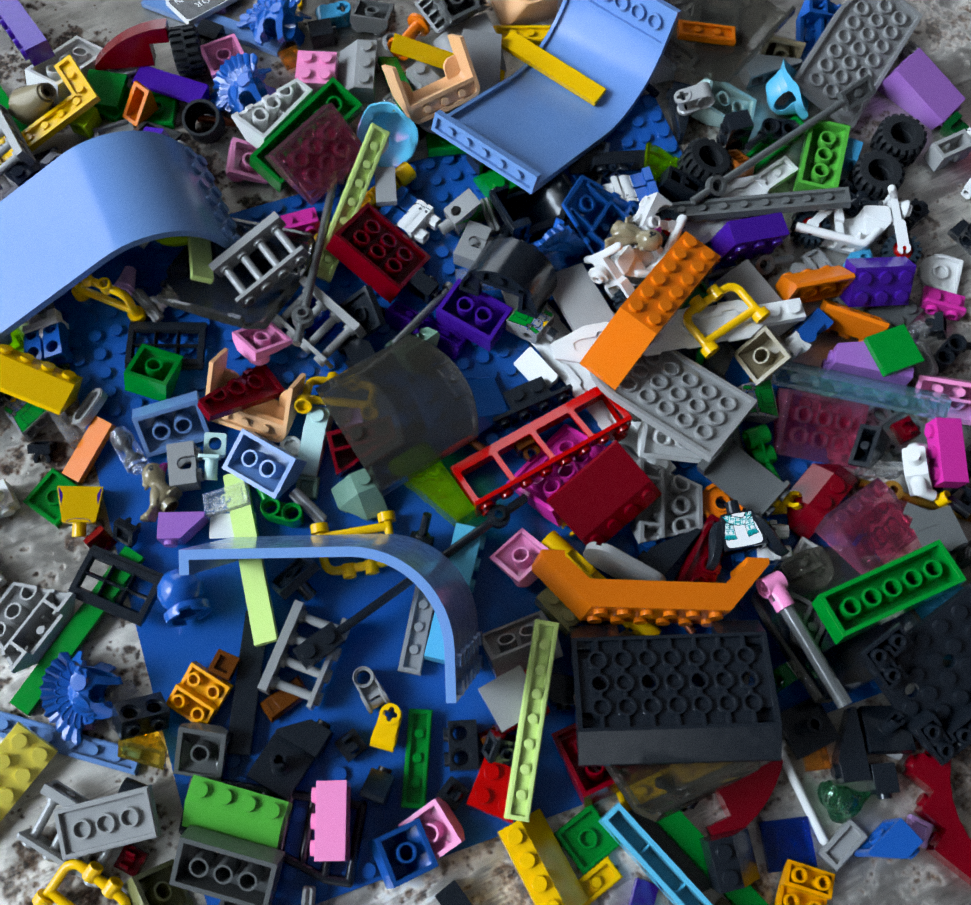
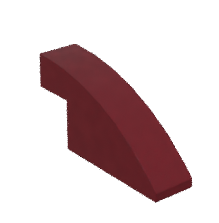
(134, 46)
(745, 798)

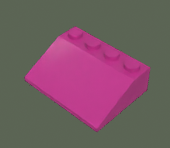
(544, 487)

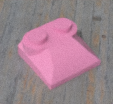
(218, 51)
(238, 162)
(259, 344)
(517, 557)
(439, 825)

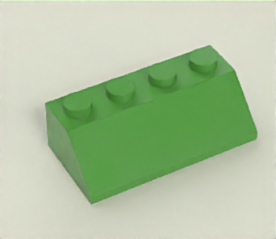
(822, 156)
(235, 812)

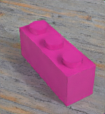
(946, 452)

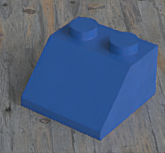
(891, 841)
(403, 854)

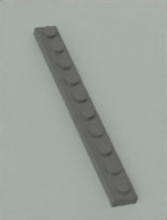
(764, 204)

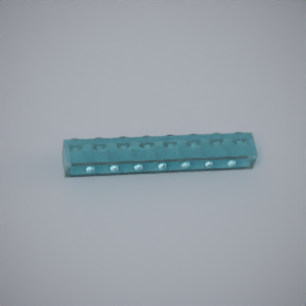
(862, 390)

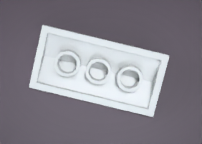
(657, 445)

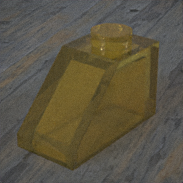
(144, 749)

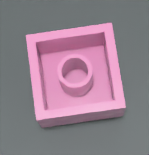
(316, 67)

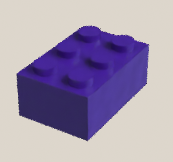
(750, 237)
(879, 281)
(473, 317)

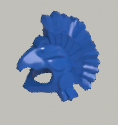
(274, 21)
(239, 84)
(561, 244)
(76, 693)

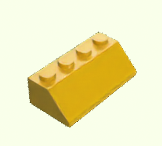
(37, 380)
(541, 862)

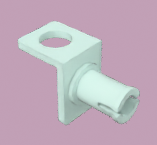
(212, 456)

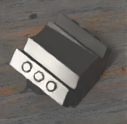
(448, 13)
(936, 525)

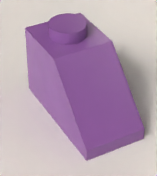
(179, 527)

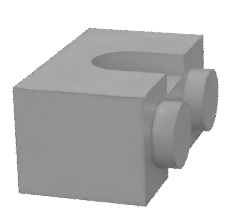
(956, 148)
(473, 235)
(178, 456)

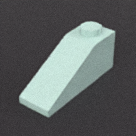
(314, 439)

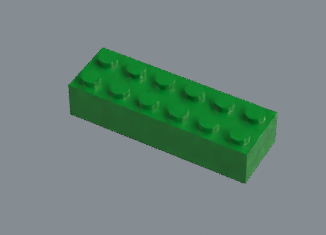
(331, 92)
(888, 591)

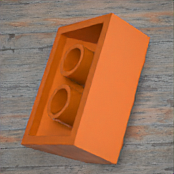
(814, 284)
(851, 321)

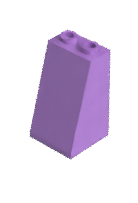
(922, 90)
(857, 360)

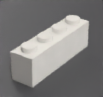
(270, 113)

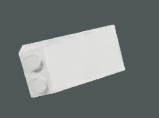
(82, 52)

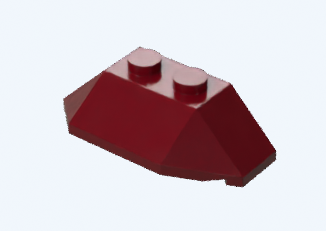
(821, 490)

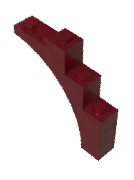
(951, 842)

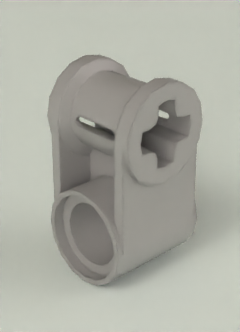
(696, 98)
(370, 690)

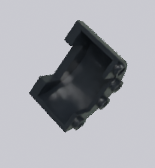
(533, 214)
(515, 269)

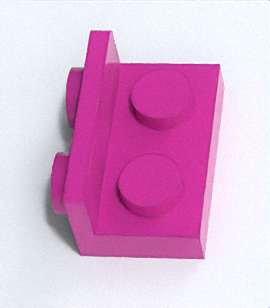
(302, 220)
(937, 300)

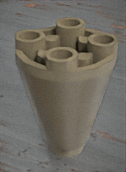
(31, 102)

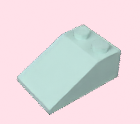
(727, 100)

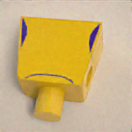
(80, 507)

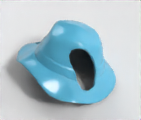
(782, 83)
(402, 130)

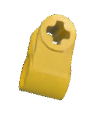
(386, 732)

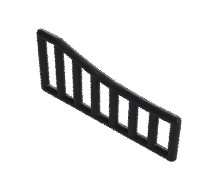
(300, 863)

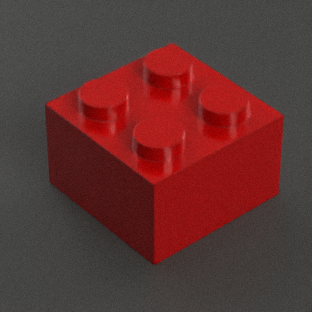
(491, 790)

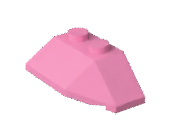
(956, 389)

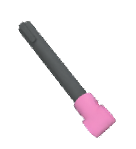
(775, 589)

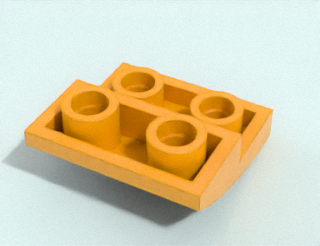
(199, 694)
(804, 885)

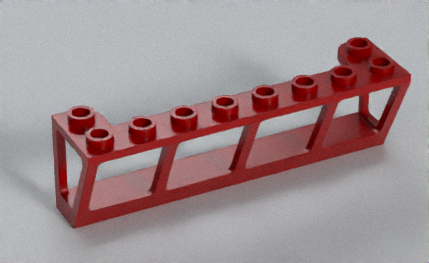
(616, 431)

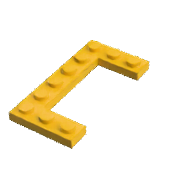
(80, 100)

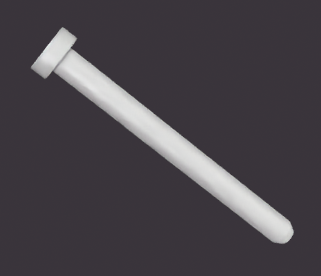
(803, 798)

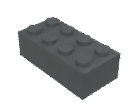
(226, 867)

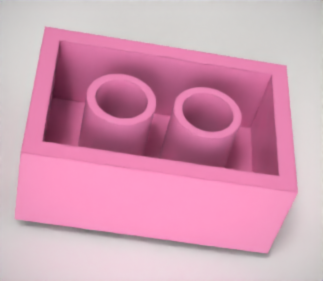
(331, 821)

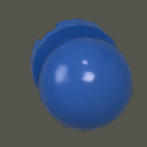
(182, 598)

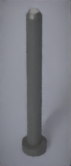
(424, 313)

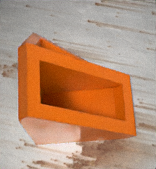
(140, 104)

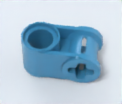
(335, 13)

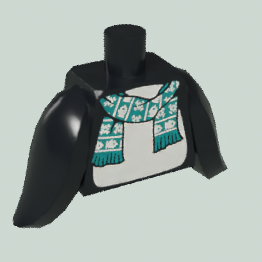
(741, 533)

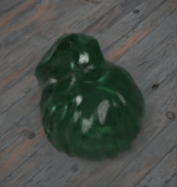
(841, 801)

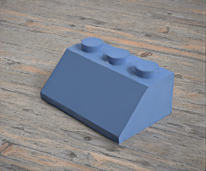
(169, 422)
(263, 464)

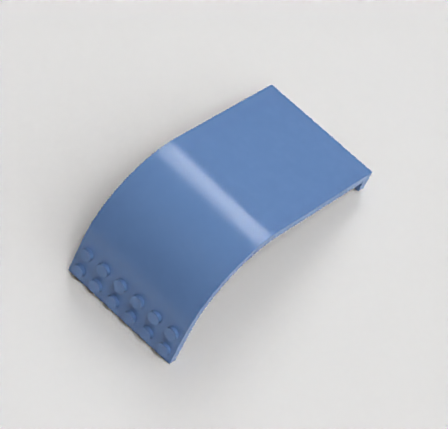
(538, 128)
(96, 206)
(415, 559)

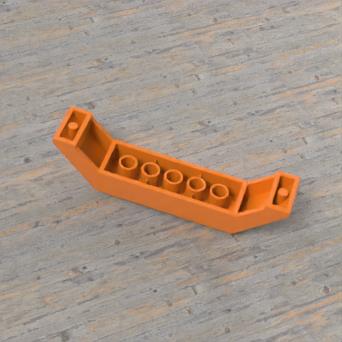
(649, 309)
(644, 599)

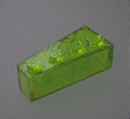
(443, 494)

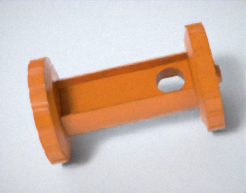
(417, 26)

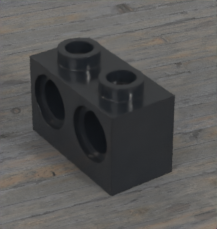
(735, 130)
(140, 715)
(468, 745)

